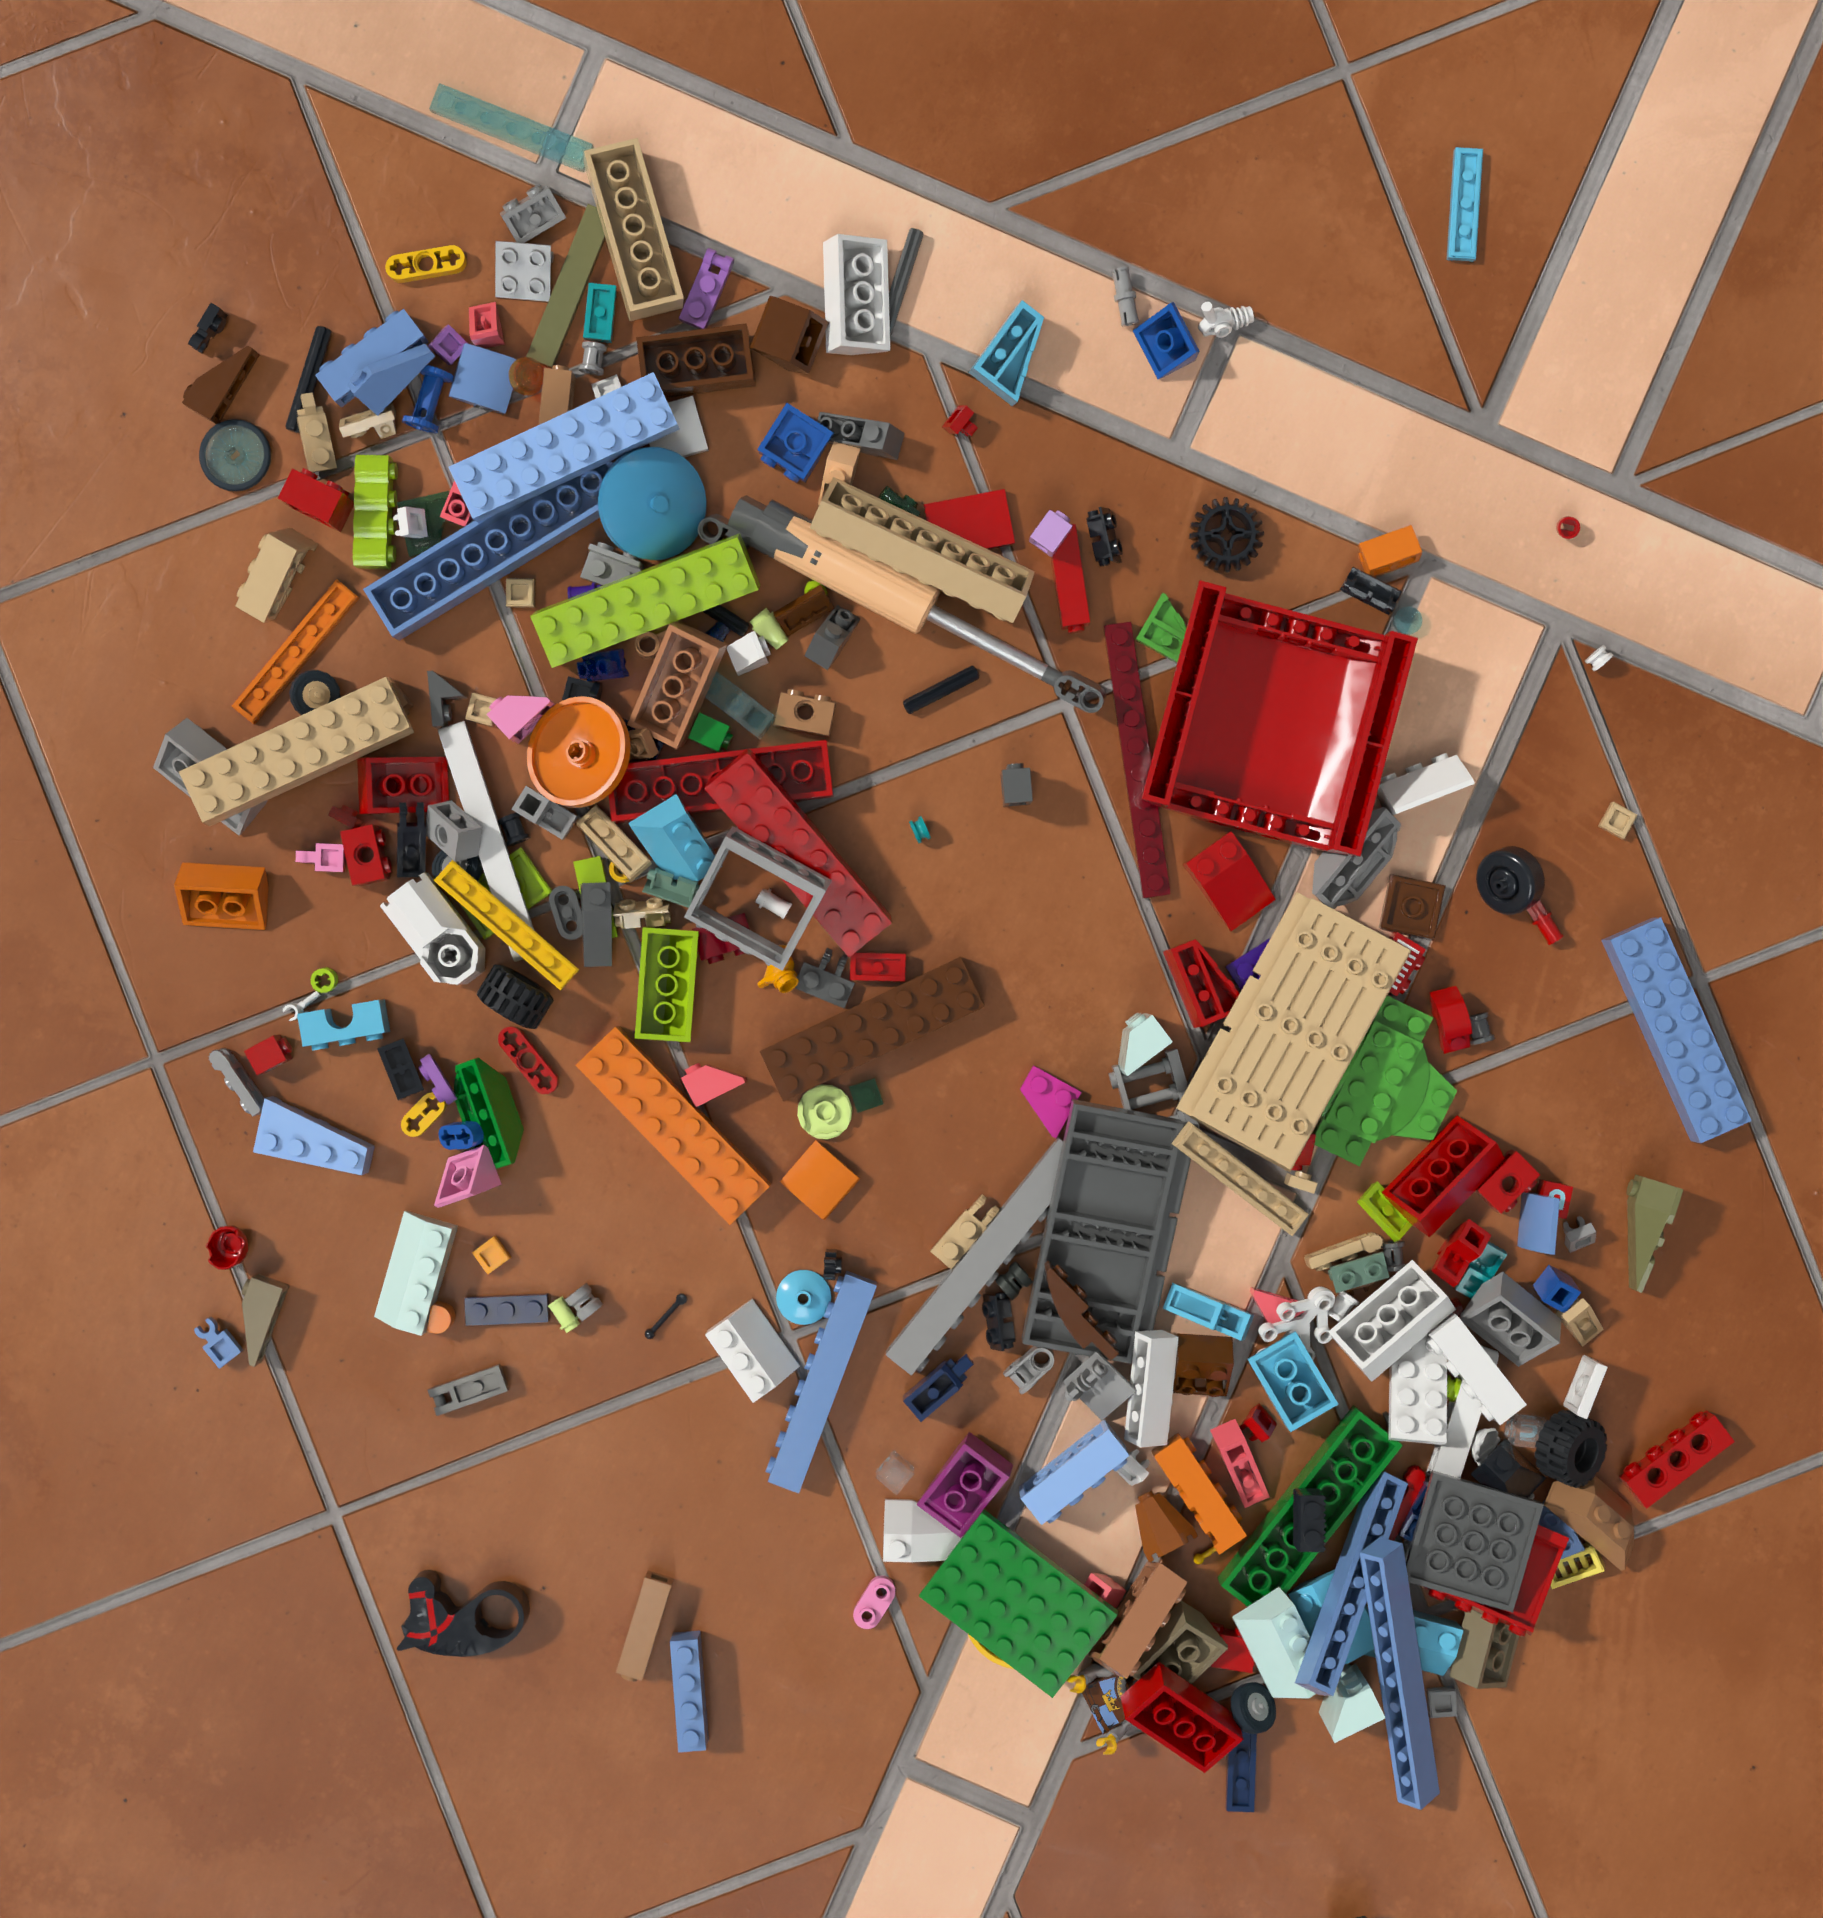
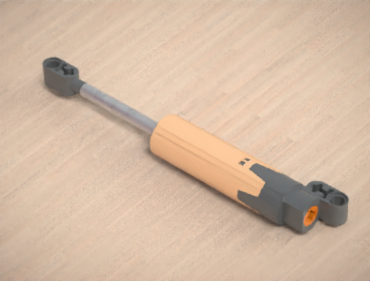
(874, 585)

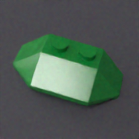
(487, 1100)

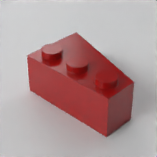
(1201, 983)

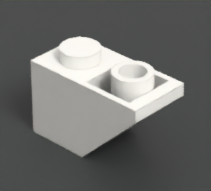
(748, 653)

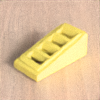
(1577, 1574)

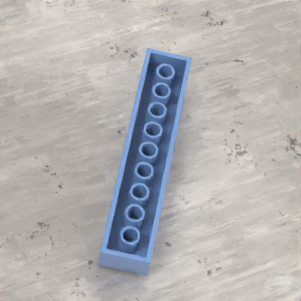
(483, 554)

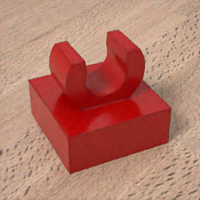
(960, 421)
(1259, 1423)

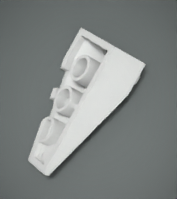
(914, 1534)

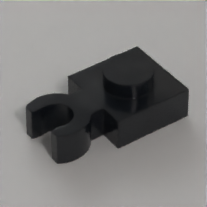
(210, 324)
(832, 1264)

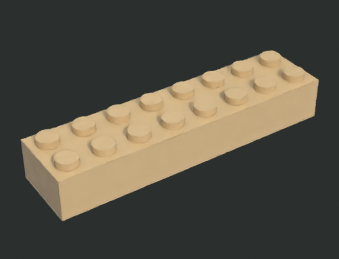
(922, 550)
(296, 752)

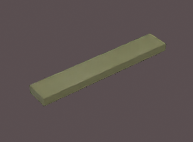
(568, 289)

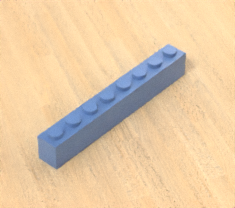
(822, 1382)
(1346, 1592)

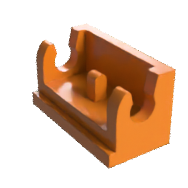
(1390, 551)

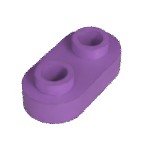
(442, 1088)

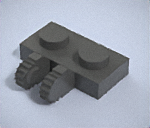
(825, 984)

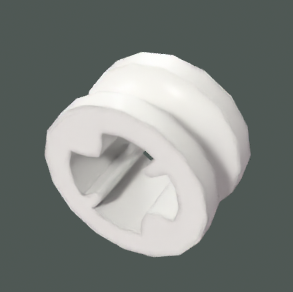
(1598, 658)

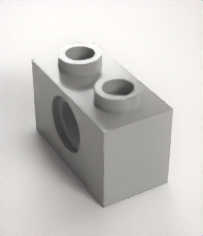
(453, 830)

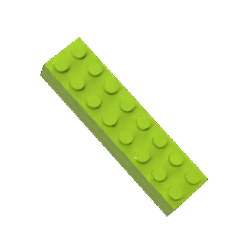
(645, 600)

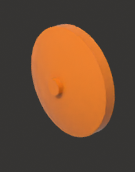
(578, 752)

